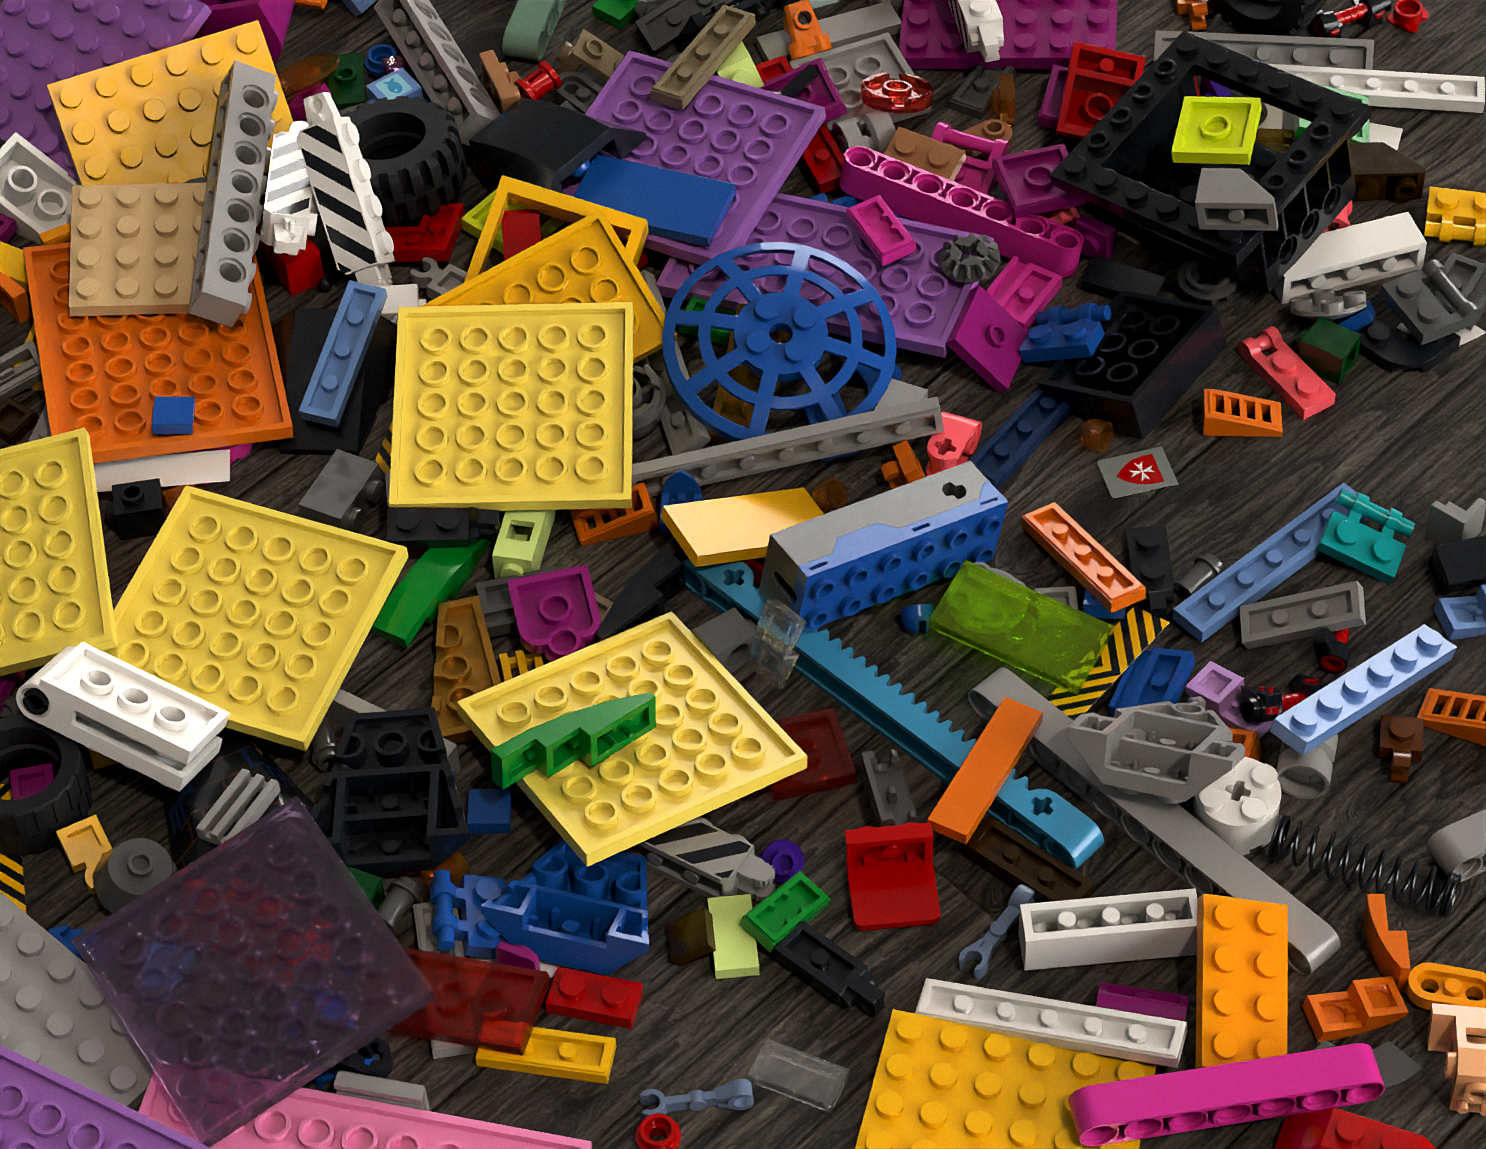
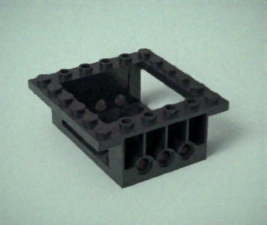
(1131, 179)

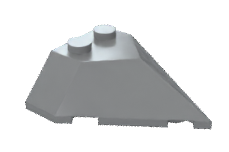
(1157, 748)

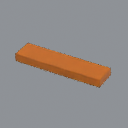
(1083, 557)
(985, 770)

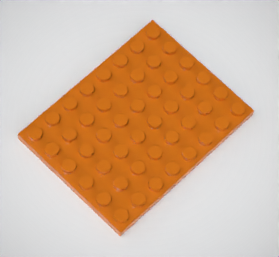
(111, 367)

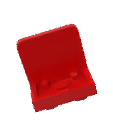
(891, 876)

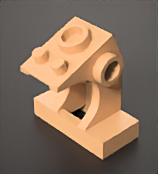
(1464, 1054)

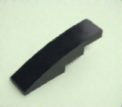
(646, 592)

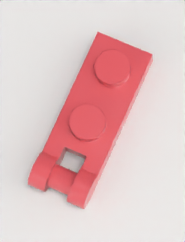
(1286, 373)

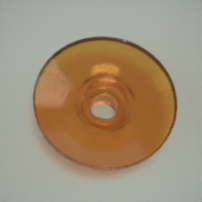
(308, 72)

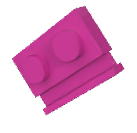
(1024, 290)

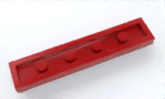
(822, 156)

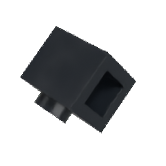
(137, 508)

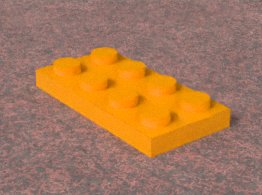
(1240, 980)

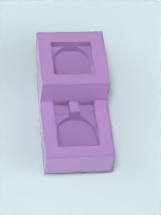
(1223, 695)

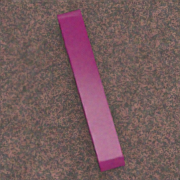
(954, 206)
(1225, 1094)

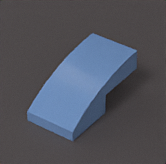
(1463, 615)

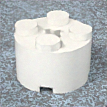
(1241, 805)

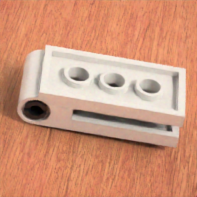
(124, 714)

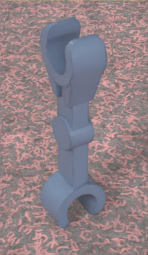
(983, 948)
(733, 1095)

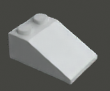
(33, 189)

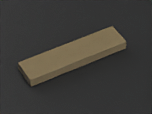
(702, 57)

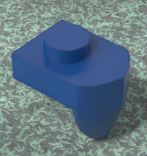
(677, 490)

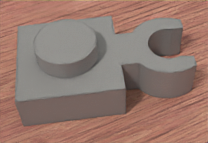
(437, 280)

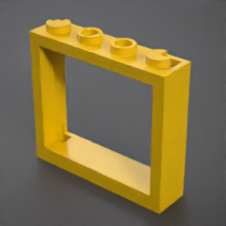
(554, 205)

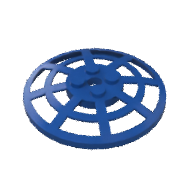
(767, 358)

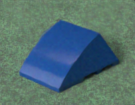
(576, 912)

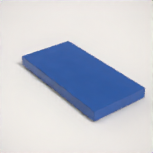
(672, 201)

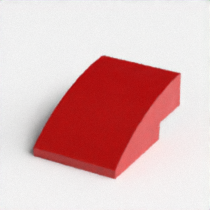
(1094, 85)

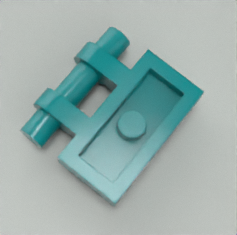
(1360, 545)

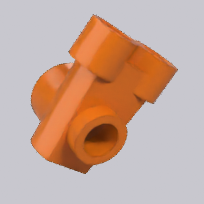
(804, 38)

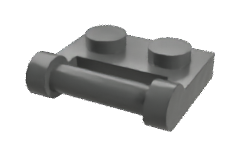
(1421, 309)

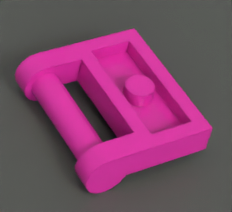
(974, 172)

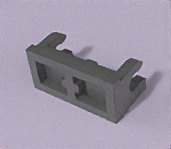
(887, 790)

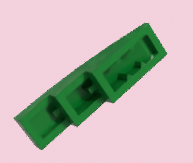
(429, 582)
(583, 734)

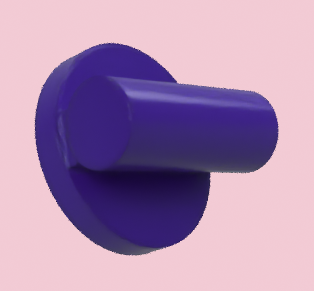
(785, 859)

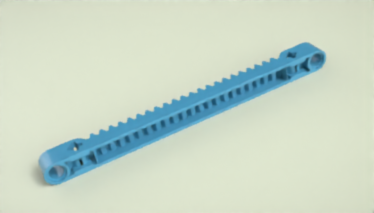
(1056, 829)

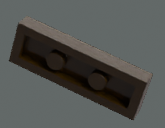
(1026, 864)

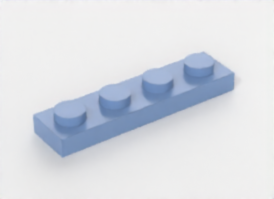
(343, 353)

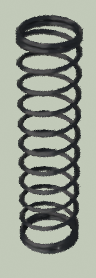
(1449, 888)

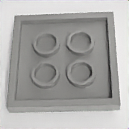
(854, 63)

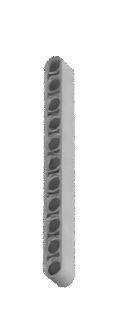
(1159, 827)

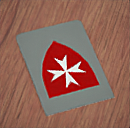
(1137, 472)

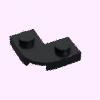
(1392, 349)

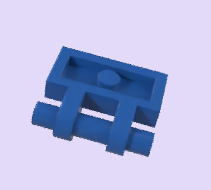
(1065, 333)
(473, 929)

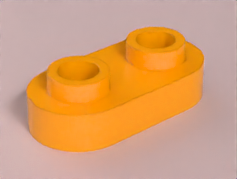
(1450, 984)

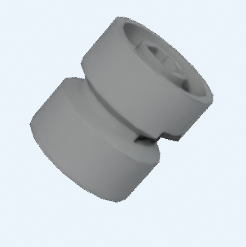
(872, 131)
(1307, 774)

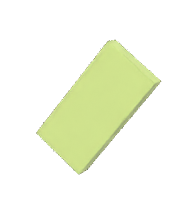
(735, 948)

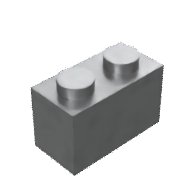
(343, 492)

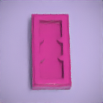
(881, 230)

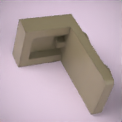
(590, 53)

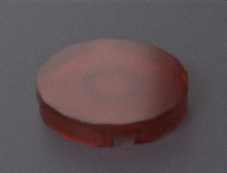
(896, 95)

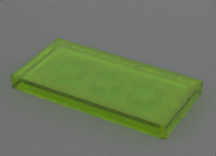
(1021, 627)

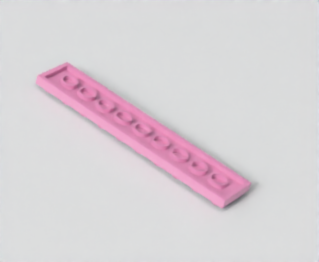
(345, 1122)

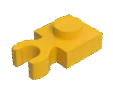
(84, 847)

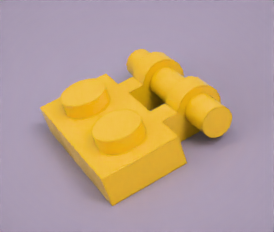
(1456, 215)

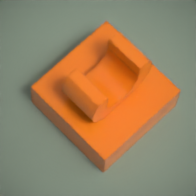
(904, 470)

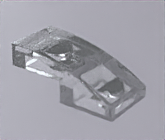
(774, 643)

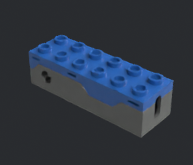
(884, 545)

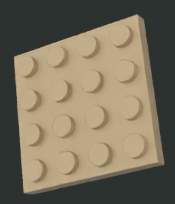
(133, 248)

